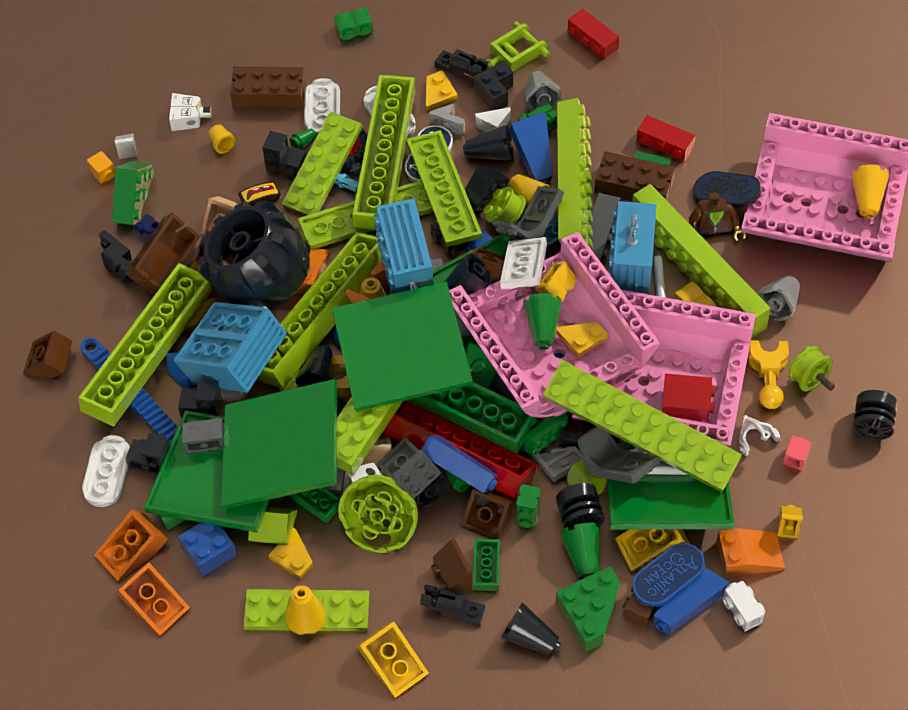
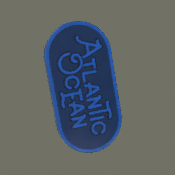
(668, 574)

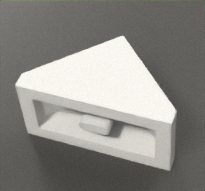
(492, 119)
(126, 146)

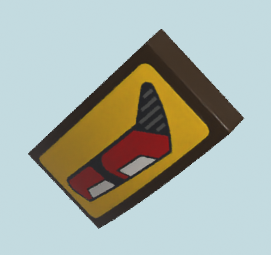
(259, 192)

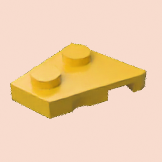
(439, 90)
(582, 337)
(292, 556)

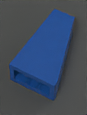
(533, 146)
(459, 463)
(690, 602)

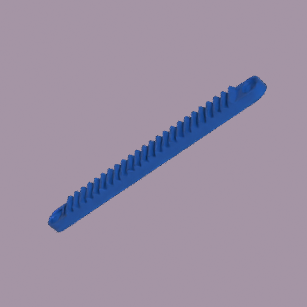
(142, 404)

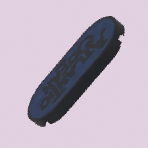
(735, 188)

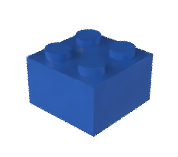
(207, 547)

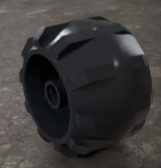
(255, 256)

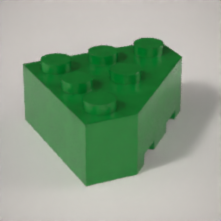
(131, 191)
(590, 606)

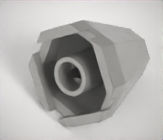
(541, 90)
(781, 297)

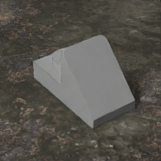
(446, 118)

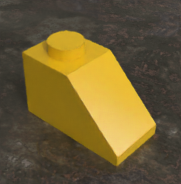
(789, 521)

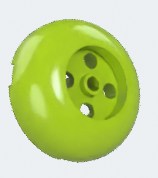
(358, 500)

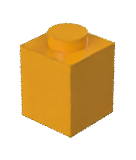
(101, 167)

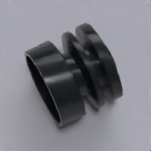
(875, 414)
(579, 505)

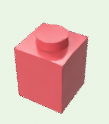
(797, 452)

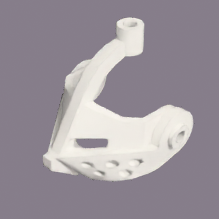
(764, 428)

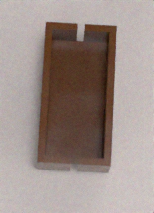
(267, 87)
(626, 175)
(162, 253)

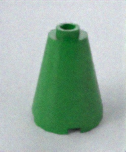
(542, 317)
(583, 547)

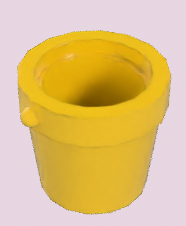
(221, 139)

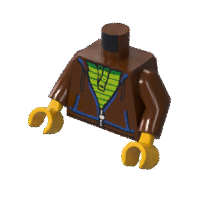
(715, 216)

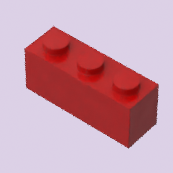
(593, 33)
(665, 138)

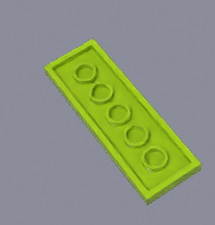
(322, 164)
(344, 609)

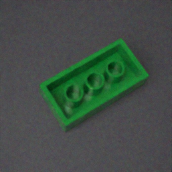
(544, 434)
(318, 502)
(486, 565)

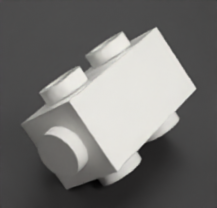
(744, 606)

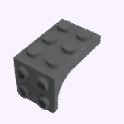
(536, 216)
(608, 460)
(409, 467)

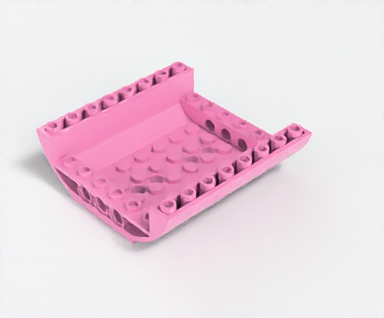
(815, 166)
(503, 333)
(694, 343)

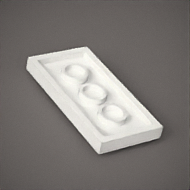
(523, 263)

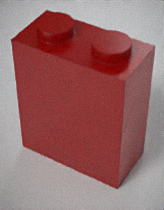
(688, 397)

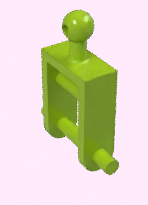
(519, 59)

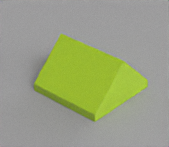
(275, 526)

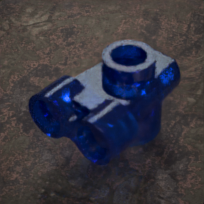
(146, 225)

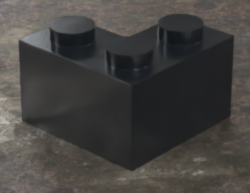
(493, 85)
(280, 156)
(483, 185)
(204, 399)
(148, 454)

